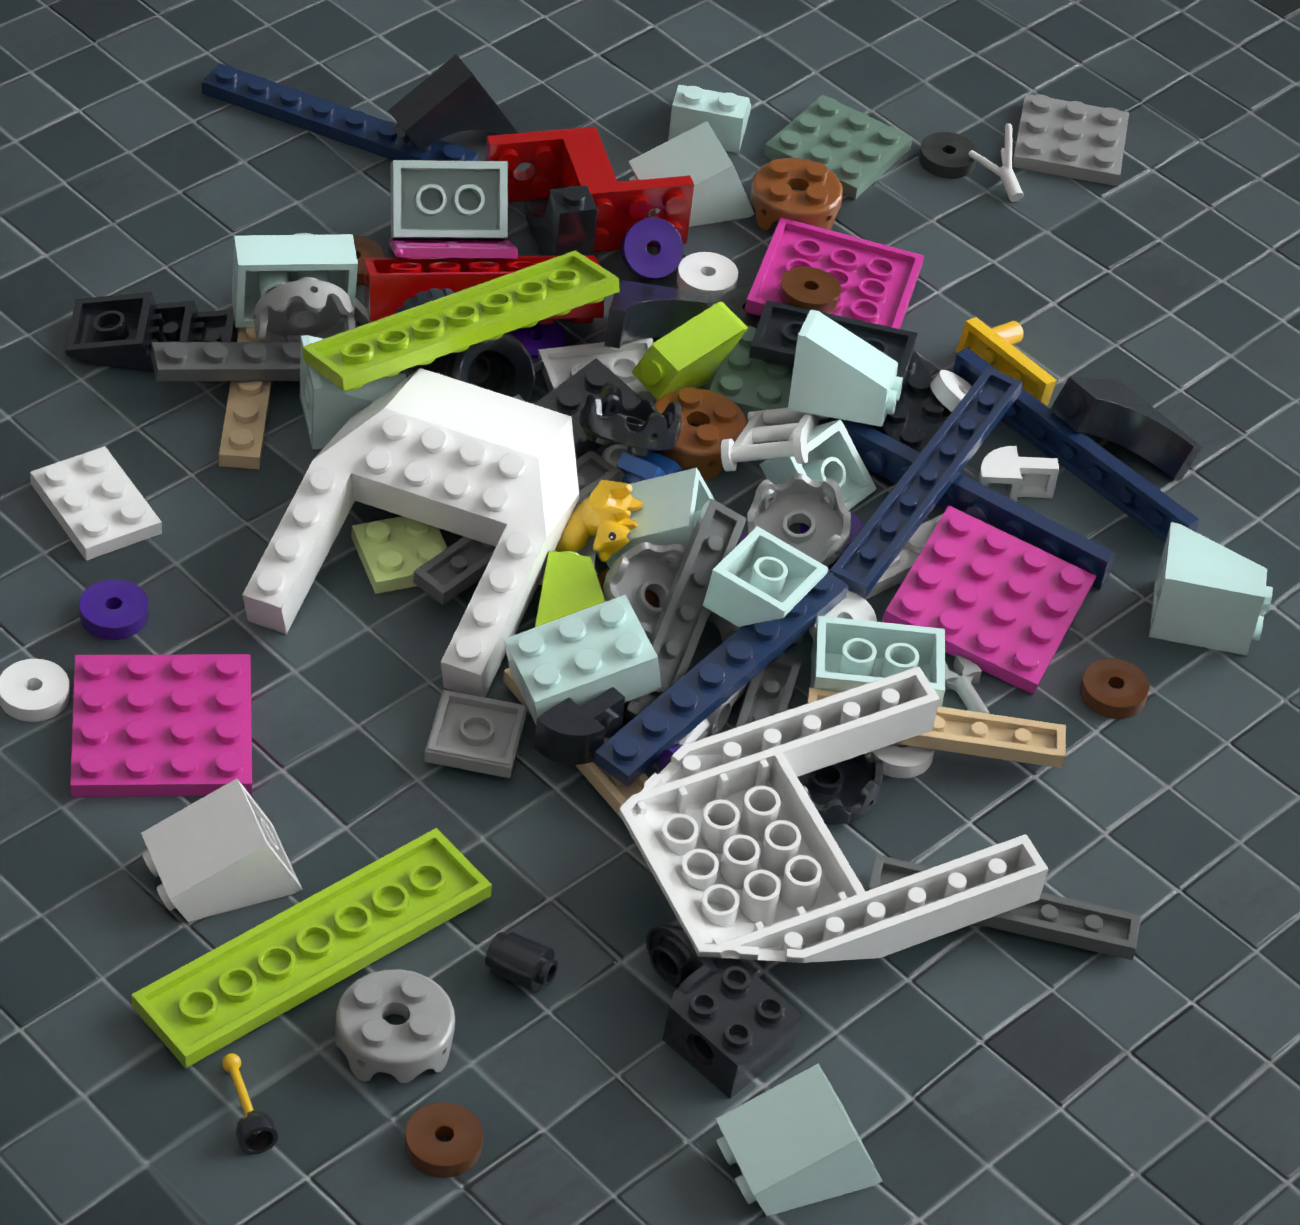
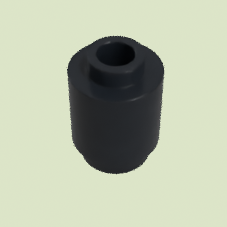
(521, 961)

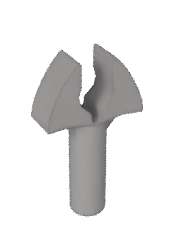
(962, 684)

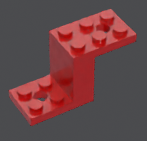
(579, 159)

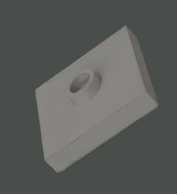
(476, 733)

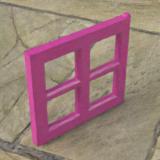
(453, 248)

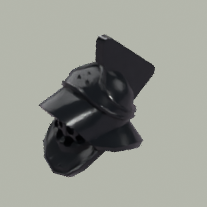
(494, 365)

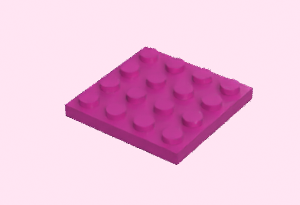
(872, 276)
(993, 596)
(160, 724)

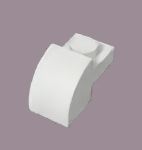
(1017, 475)

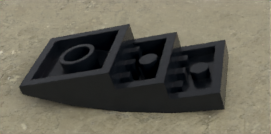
(122, 328)

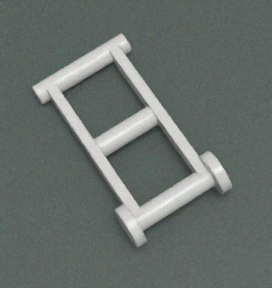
(759, 432)

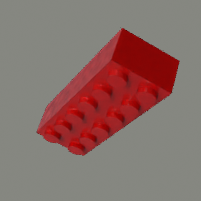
(394, 280)

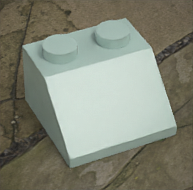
(723, 111)
(829, 456)
(761, 580)

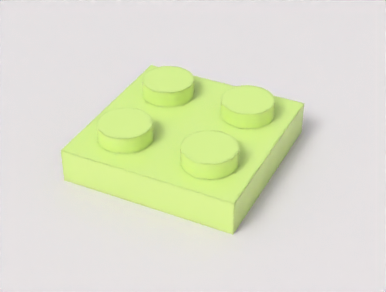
(395, 549)

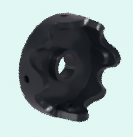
(637, 427)
(853, 792)

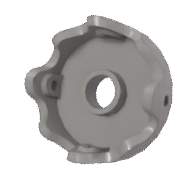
(302, 310)
(806, 502)
(641, 569)
(395, 1049)

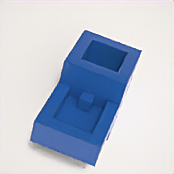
(642, 468)

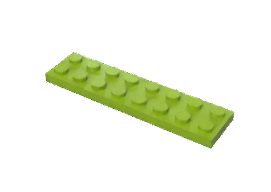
(459, 320)
(310, 947)

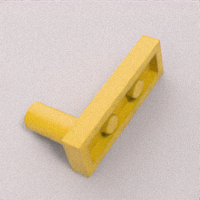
(997, 349)

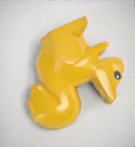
(604, 517)

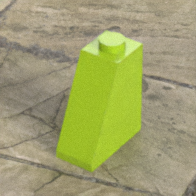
(690, 352)
(568, 586)

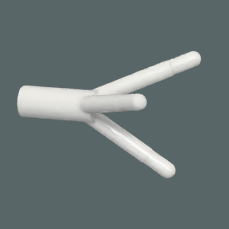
(1005, 172)

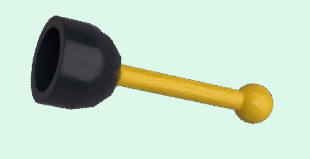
(247, 1127)

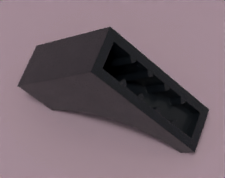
(447, 104)
(563, 221)
(650, 311)
(1123, 417)

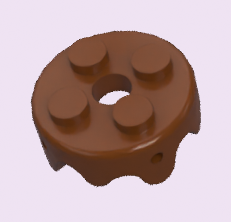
(813, 205)
(702, 444)

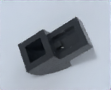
(574, 732)

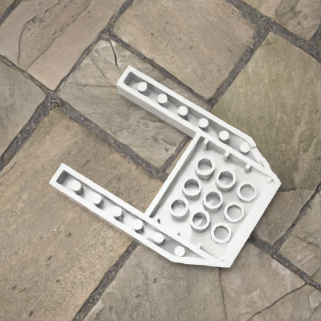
(449, 461)
(757, 864)

